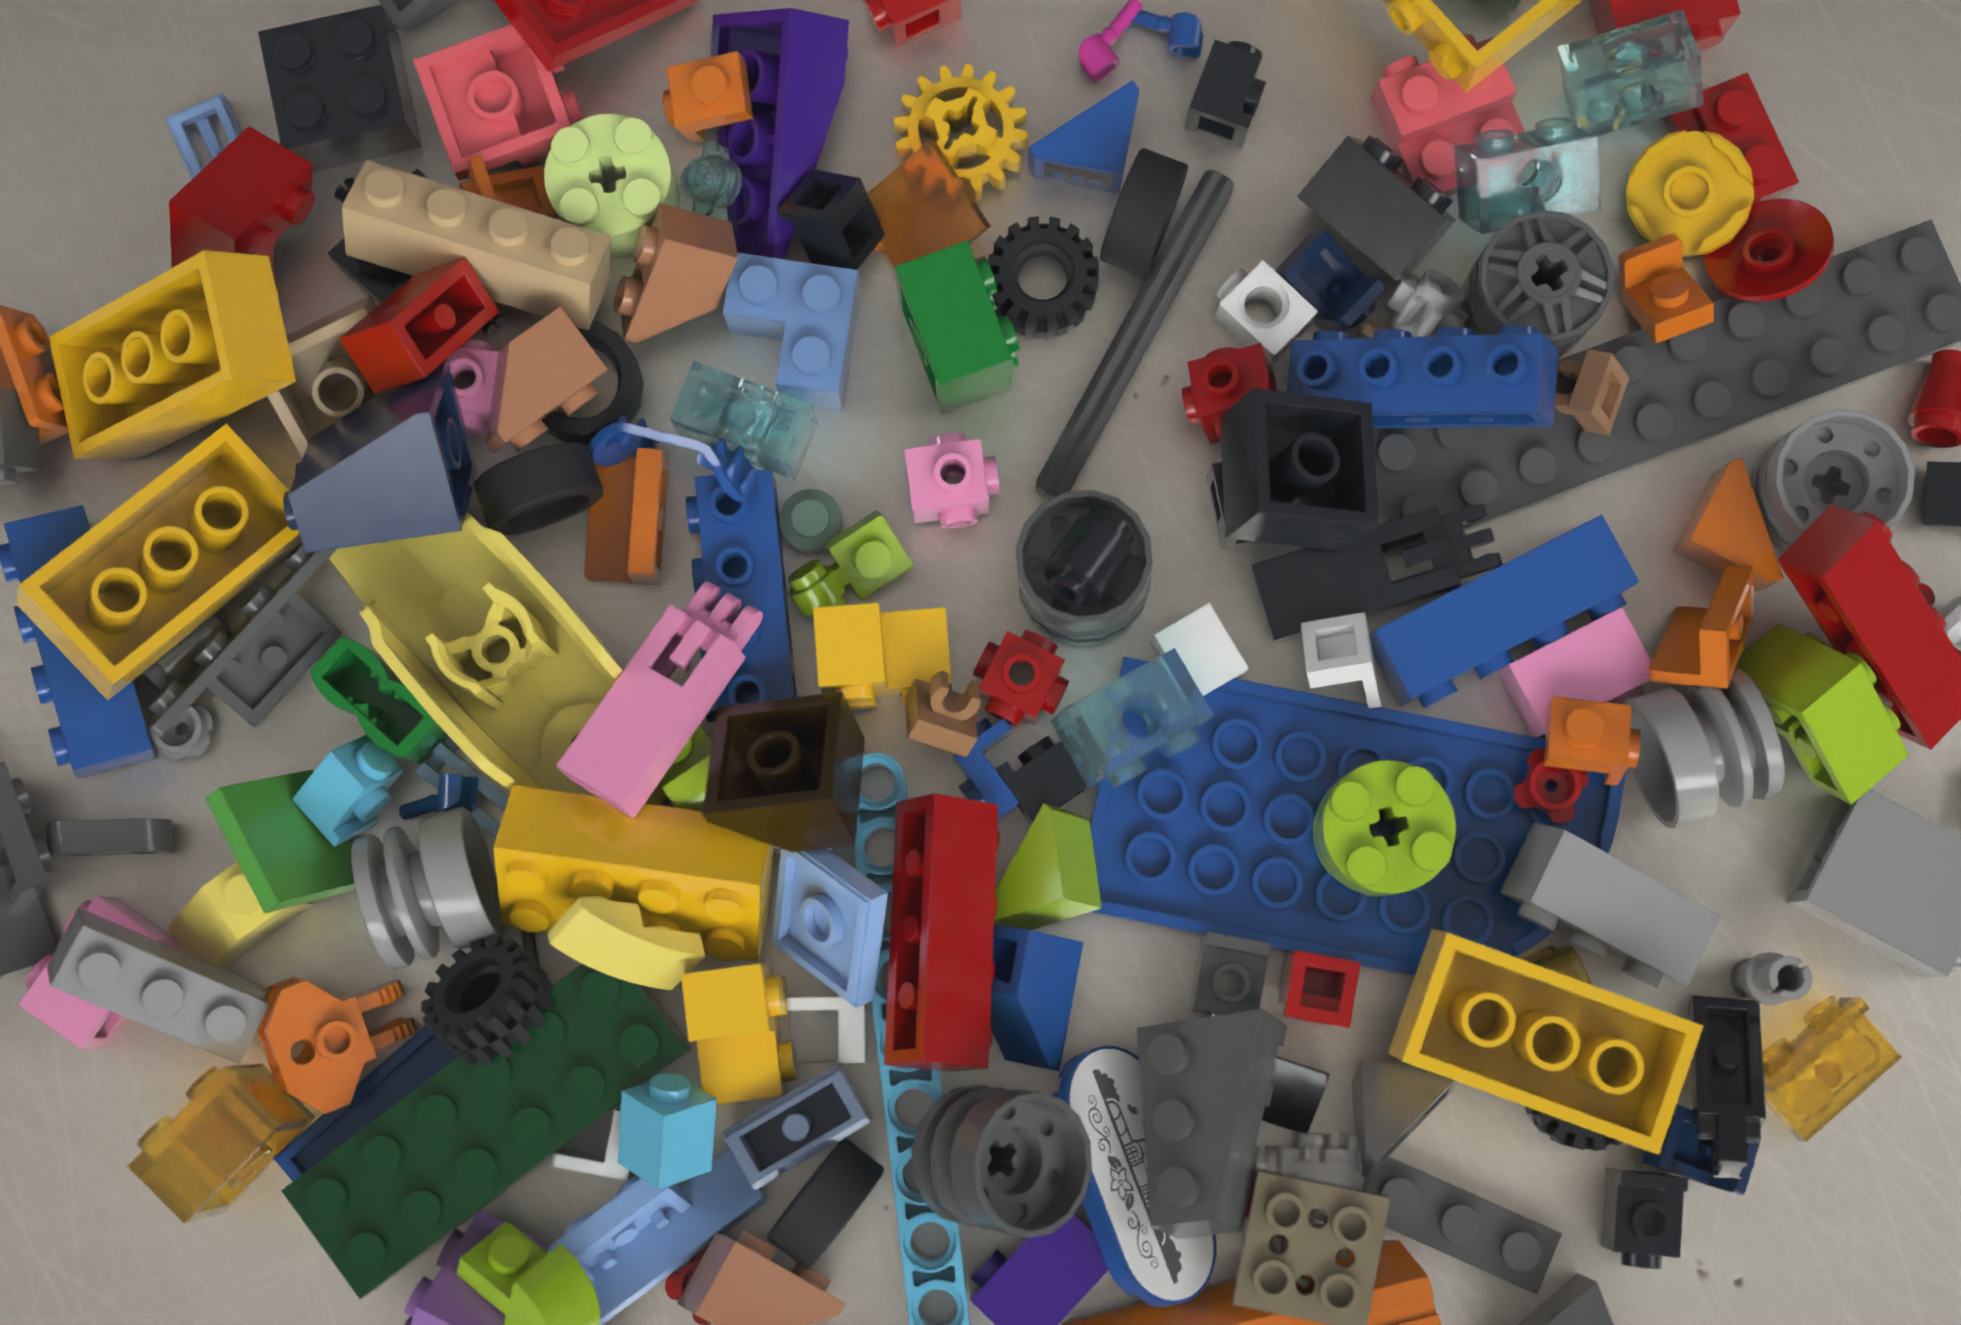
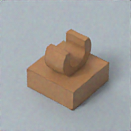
(1596, 392)
(941, 715)

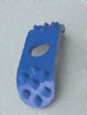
(731, 468)

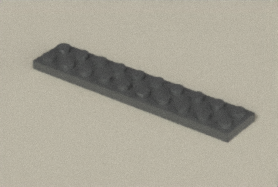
(1756, 359)

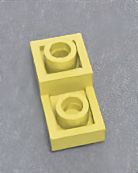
(613, 941)

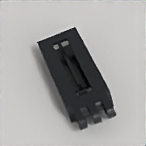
(1337, 583)

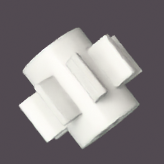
(1427, 304)

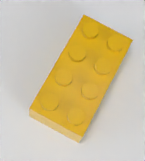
(172, 356)
(161, 562)
(663, 860)
(1545, 1040)

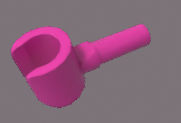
(1095, 51)

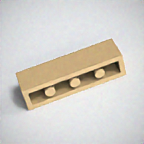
(513, 251)

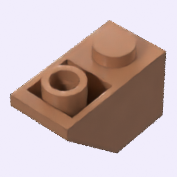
(677, 272)
(538, 374)
(744, 1287)

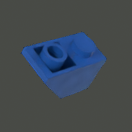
(1032, 994)

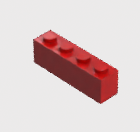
(1874, 609)
(942, 934)

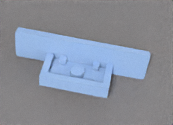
(655, 1231)

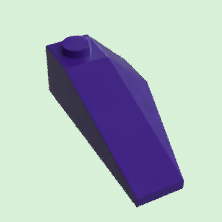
(794, 88)

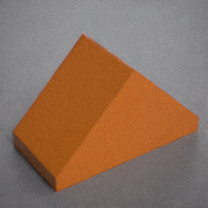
(1730, 528)

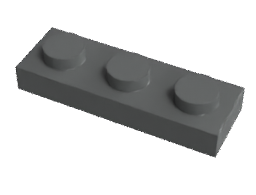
(1464, 1225)

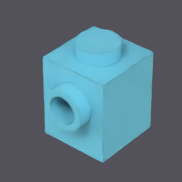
(666, 1130)

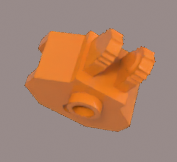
(331, 1035)

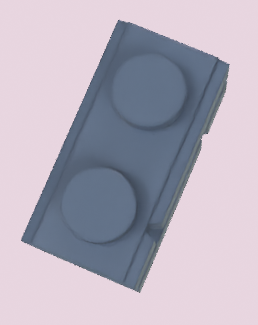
(797, 1126)

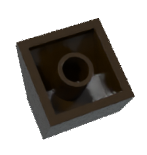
(787, 772)

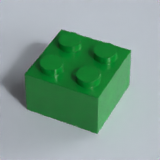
(955, 325)

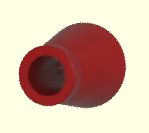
(1937, 407)

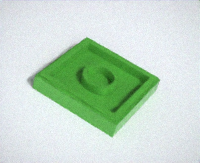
(278, 844)

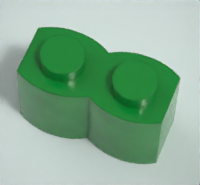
(368, 688)

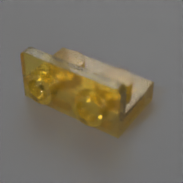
(1824, 1065)

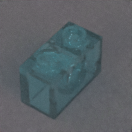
(1632, 74)
(1561, 182)
(764, 422)
(1157, 692)

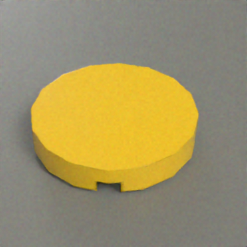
(1671, 197)

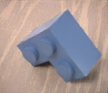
(807, 309)

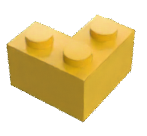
(878, 651)
(738, 1032)

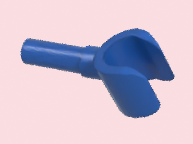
(1183, 31)
(453, 793)

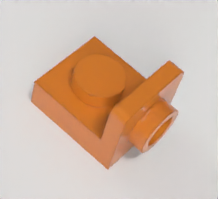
(1661, 290)

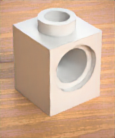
(1292, 311)

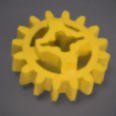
(972, 104)

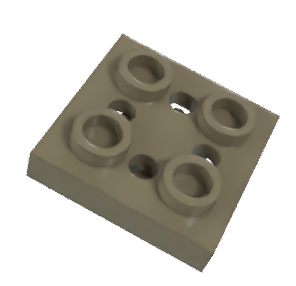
(1309, 1248)

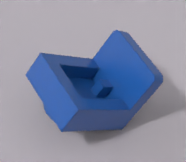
(982, 780)

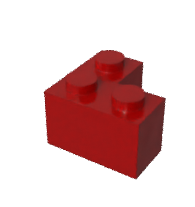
(241, 200)

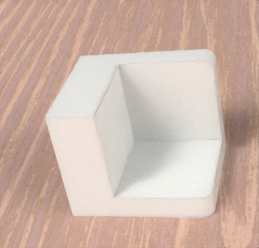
(1203, 649)
(1341, 652)
(827, 1030)
(595, 1150)

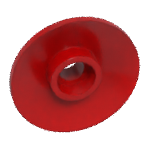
(1774, 253)

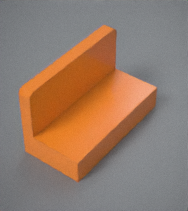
(629, 521)
(1707, 643)

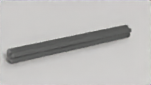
(1135, 334)

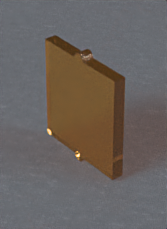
(925, 207)

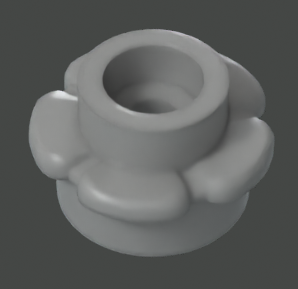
(193, 742)

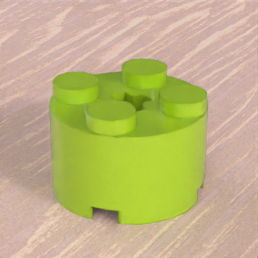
(1402, 795)

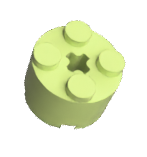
(603, 151)

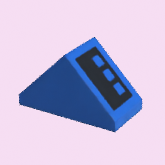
(1091, 146)

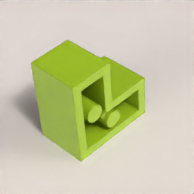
(1826, 710)

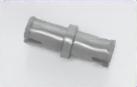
(1771, 978)

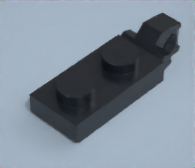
(1727, 1080)

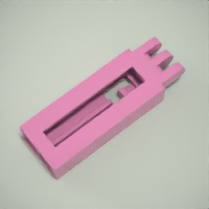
(649, 716)

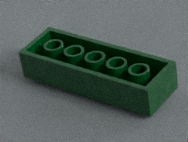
(481, 1128)

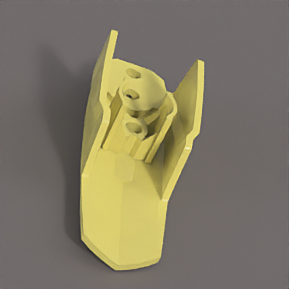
(484, 648)

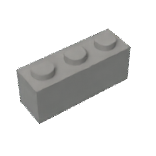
(1609, 906)
(157, 985)

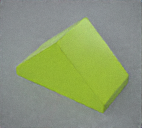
(1050, 873)

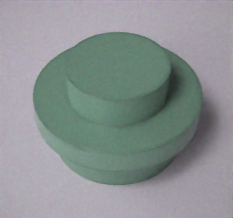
(810, 520)

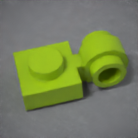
(864, 558)

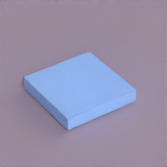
(830, 921)

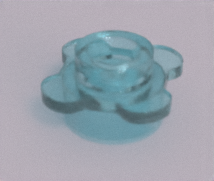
(711, 180)

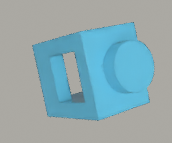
(349, 789)

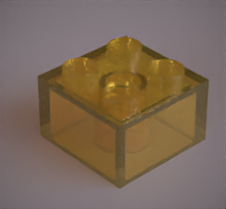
(218, 1140)

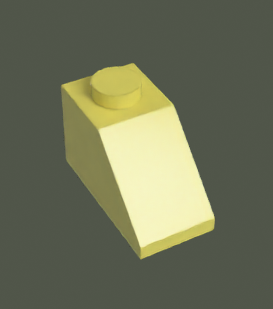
(226, 919)

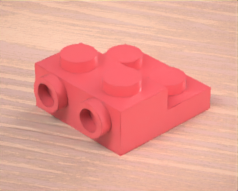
(495, 100)
(1432, 115)

